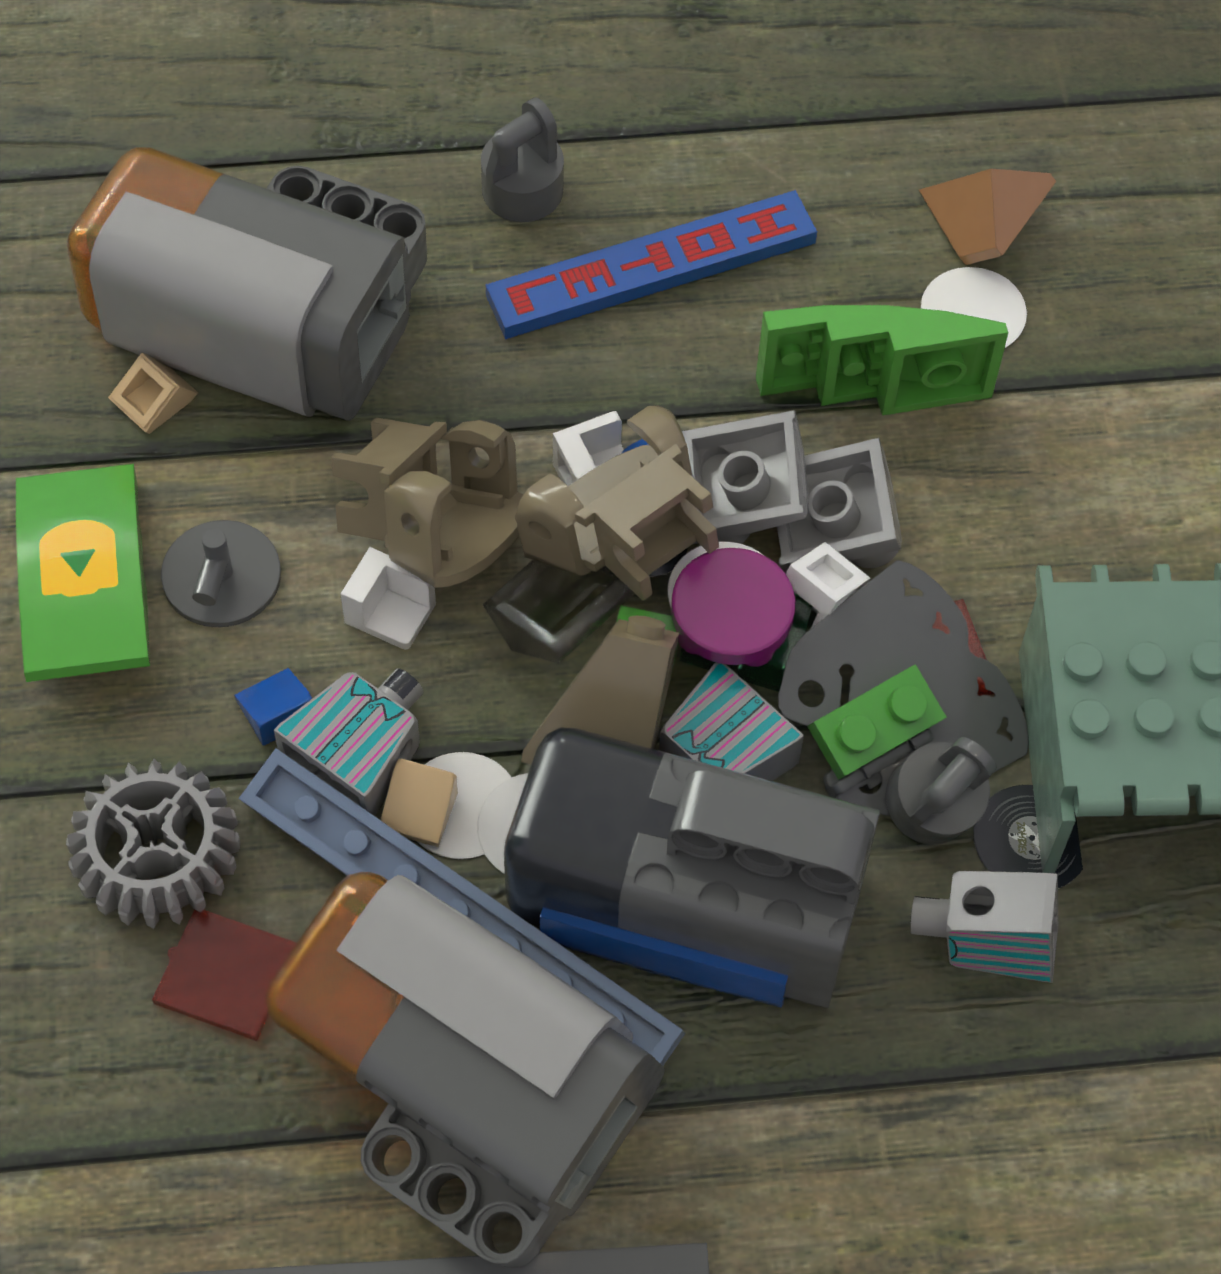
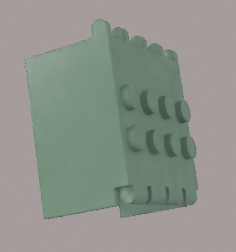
(1121, 699)

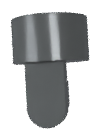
(524, 166)
(940, 790)

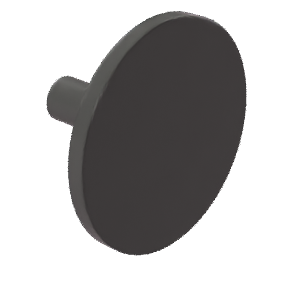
(221, 573)

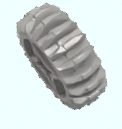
(171, 806)

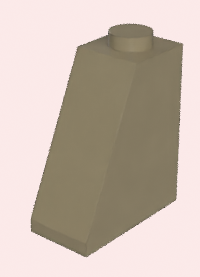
(619, 687)

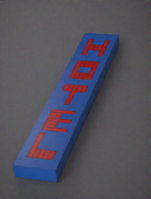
(650, 264)

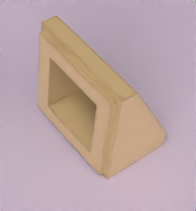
(151, 393)
(419, 801)

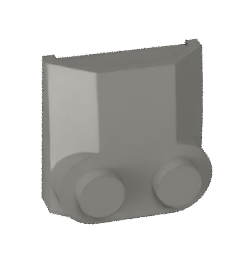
(751, 472)
(847, 508)

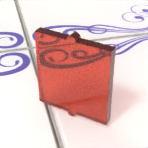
(222, 973)

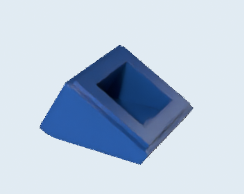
(272, 702)

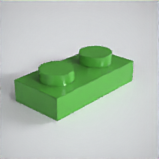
(876, 721)

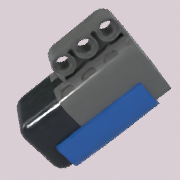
(687, 867)

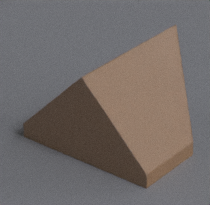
(986, 209)

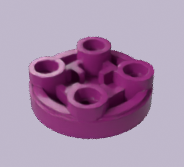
(732, 607)

